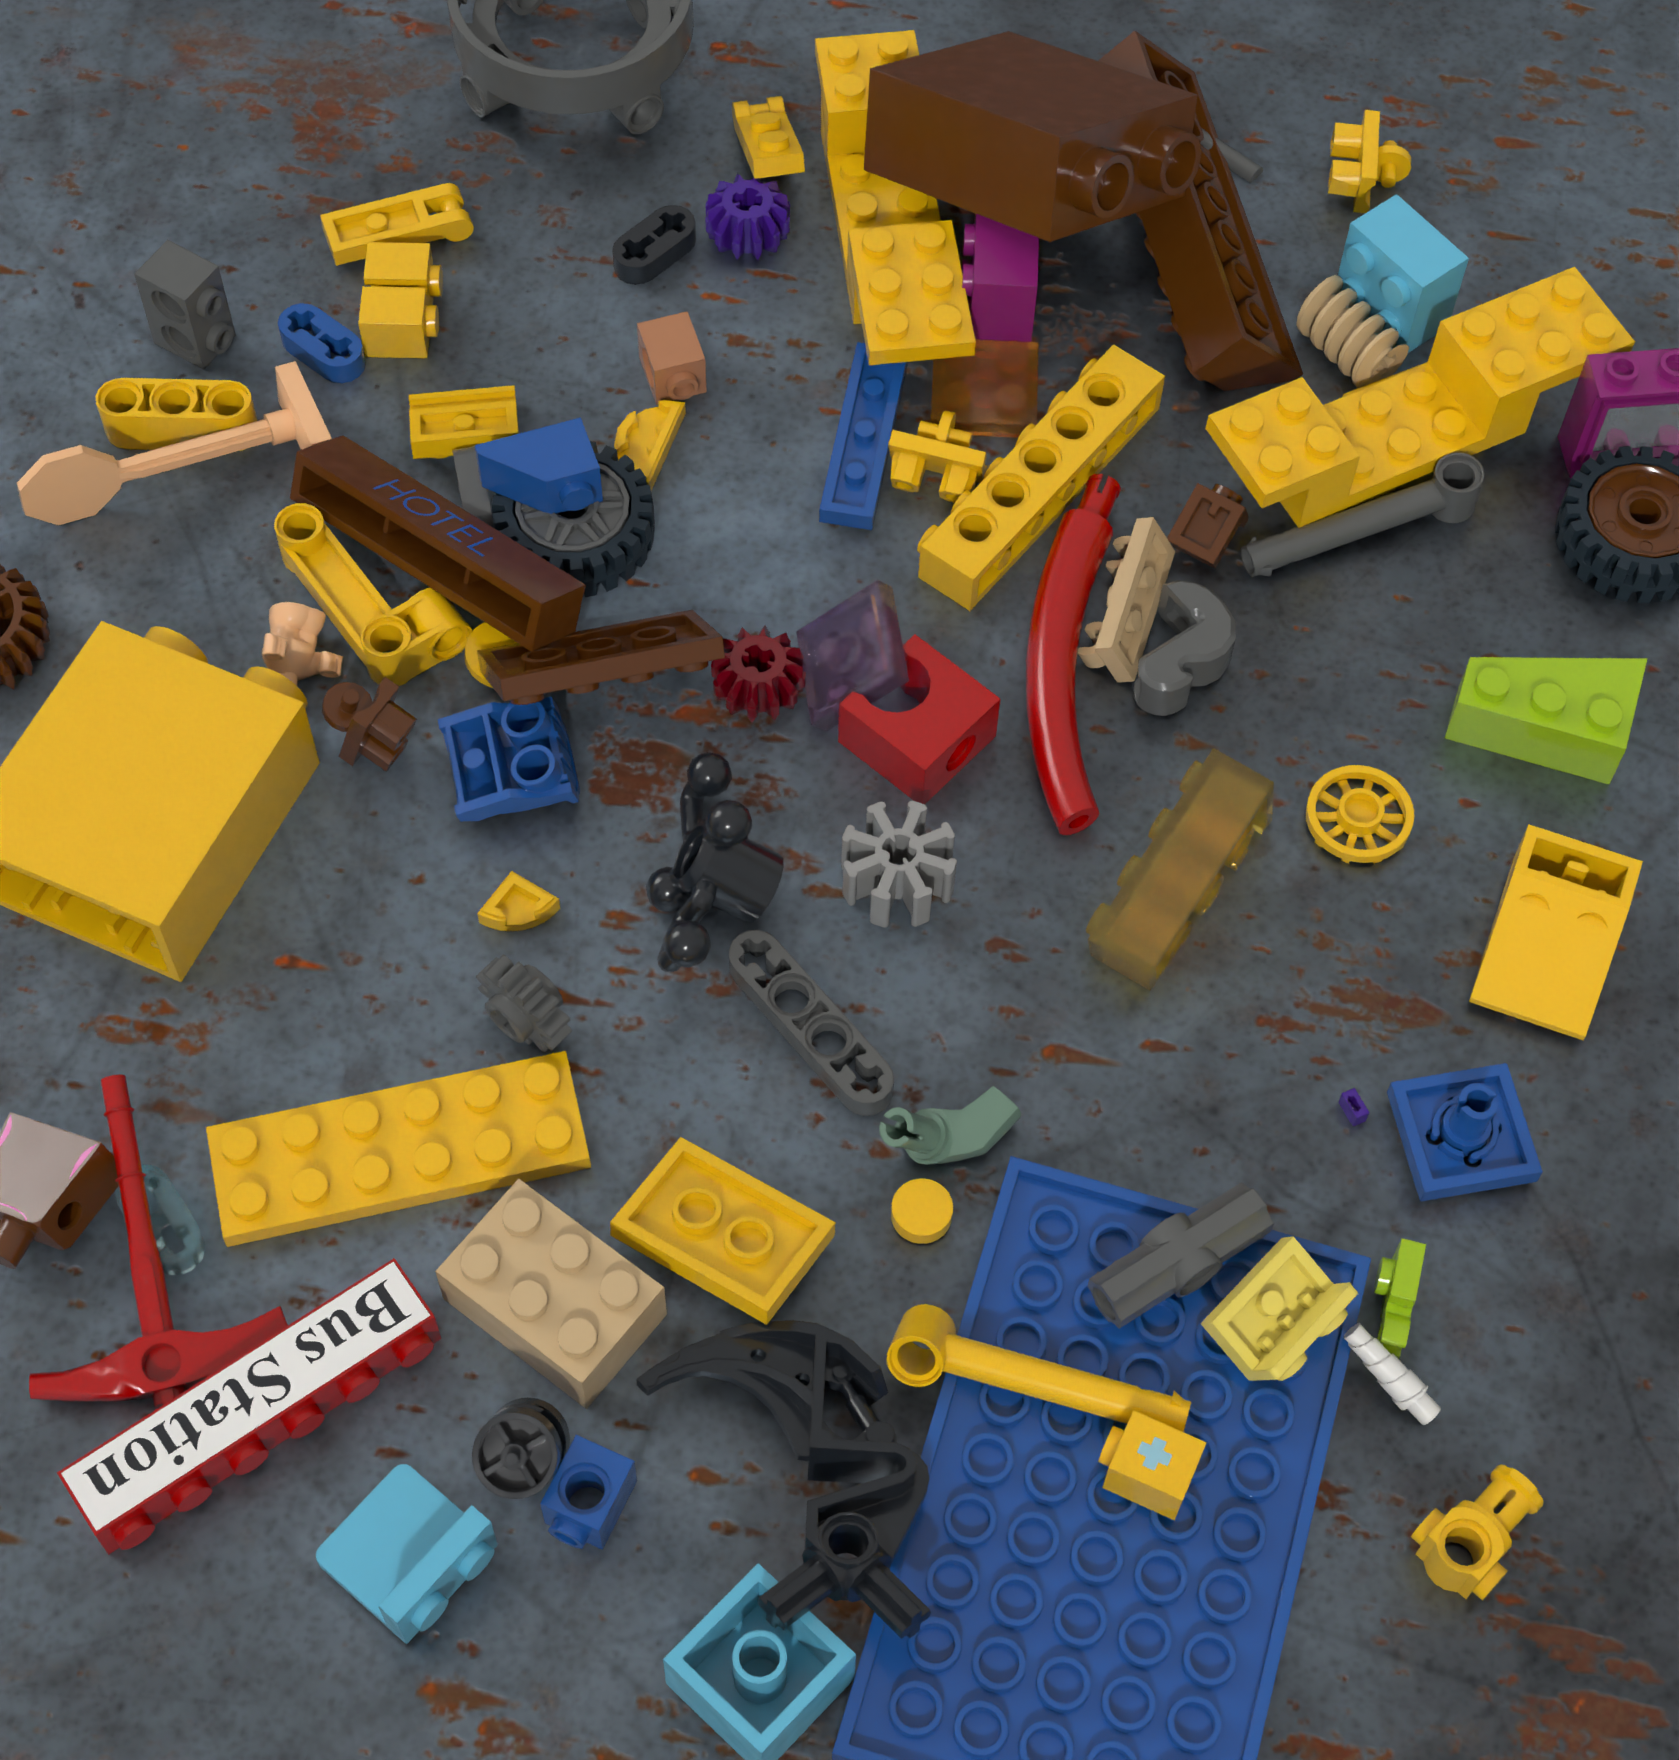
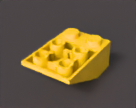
(1555, 931)

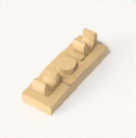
(1130, 601)

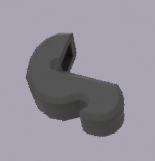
(1193, 656)

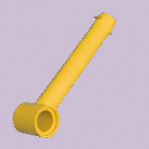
(1018, 1372)

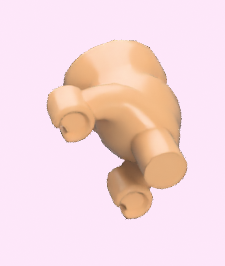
(293, 643)

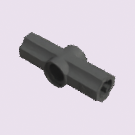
(1180, 1255)

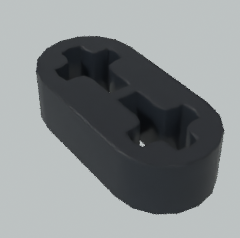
(649, 240)

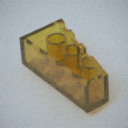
(1181, 867)

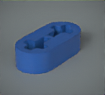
(328, 336)

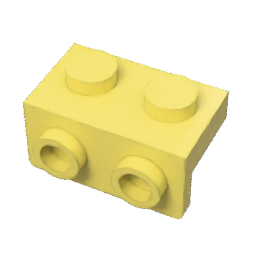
(1278, 1313)

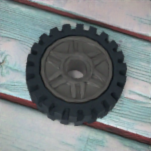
(602, 538)

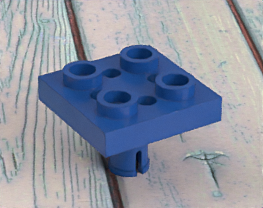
(1463, 1112)

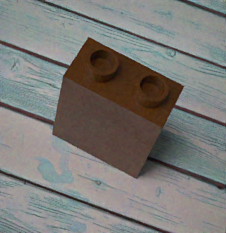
(1030, 134)

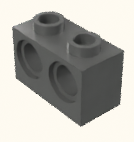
(185, 304)

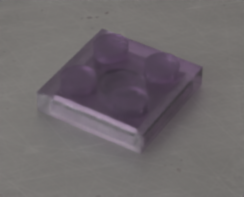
(852, 651)

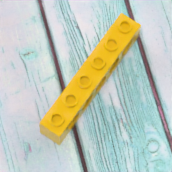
(1039, 477)

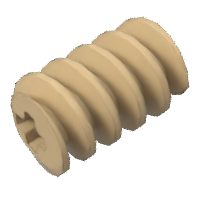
(1349, 334)

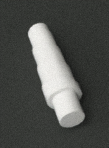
(1394, 1377)

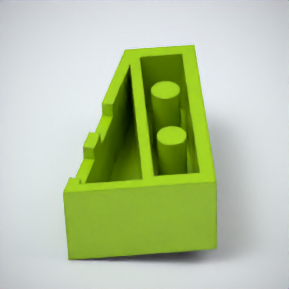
(1550, 710)

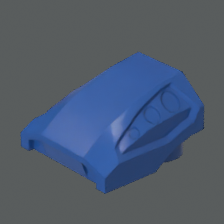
(501, 751)

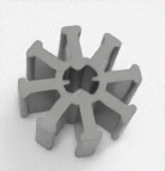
(871, 868)

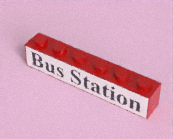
(251, 1407)

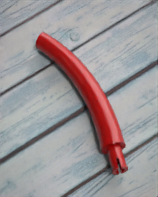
(1054, 651)

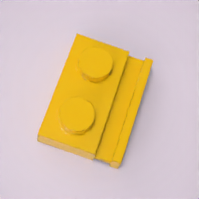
(460, 419)

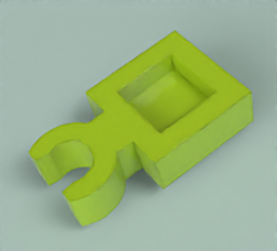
(1398, 1283)

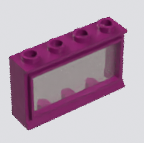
(1623, 403)

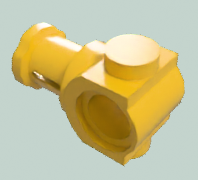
(1479, 1531)

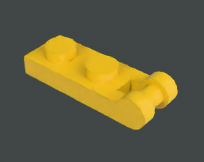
(767, 138)
(397, 220)

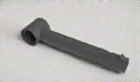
(1372, 517)

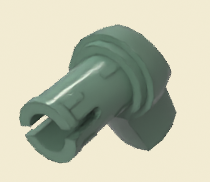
(951, 1135)

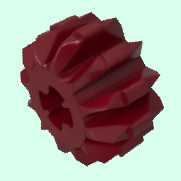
(759, 674)

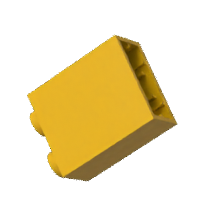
(148, 794)

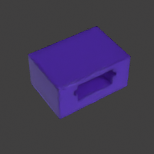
(1353, 1107)

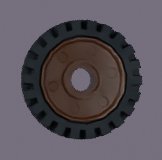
(1624, 523)

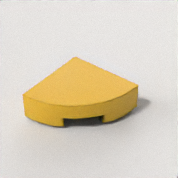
(518, 905)

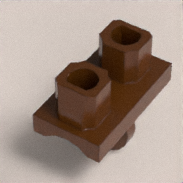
(372, 727)

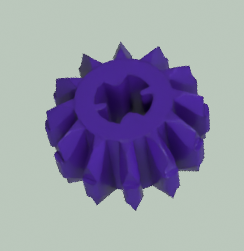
(747, 216)

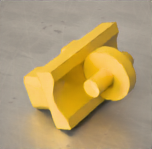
(1373, 163)
(938, 450)

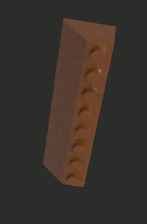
(1210, 255)

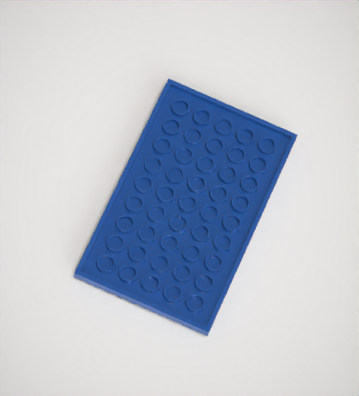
(1058, 1605)

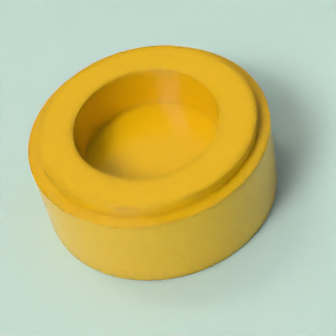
(921, 1211)

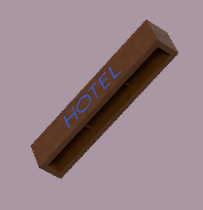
(438, 542)

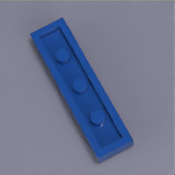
(862, 442)

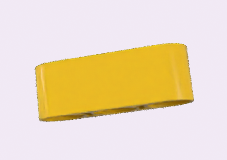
(170, 411)

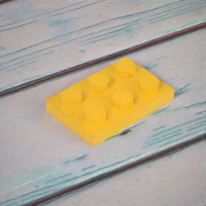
(723, 1230)

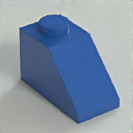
(543, 467)

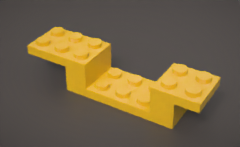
(892, 244)
(1464, 400)

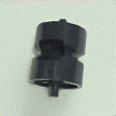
(520, 1448)

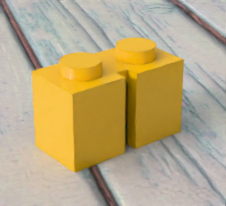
(399, 306)

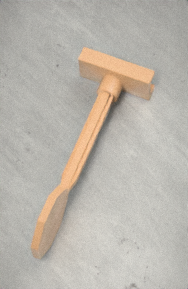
(83, 480)

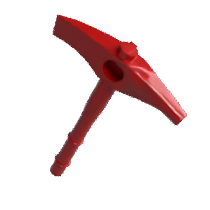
(163, 1359)

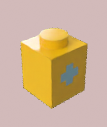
(1151, 1463)

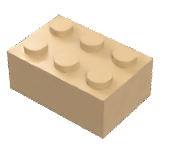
(552, 1293)

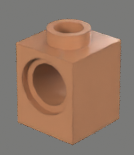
(672, 357)

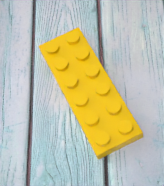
(396, 1148)

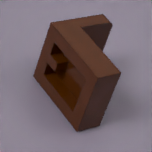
(1208, 523)

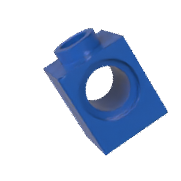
(588, 1466)

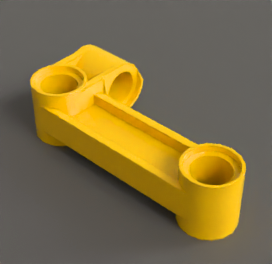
(419, 630)

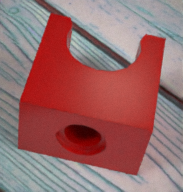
(934, 740)

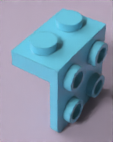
(407, 1551)

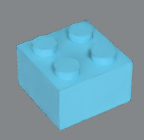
(1402, 270)
(757, 1680)

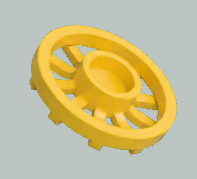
(1359, 814)

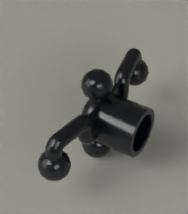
(712, 867)

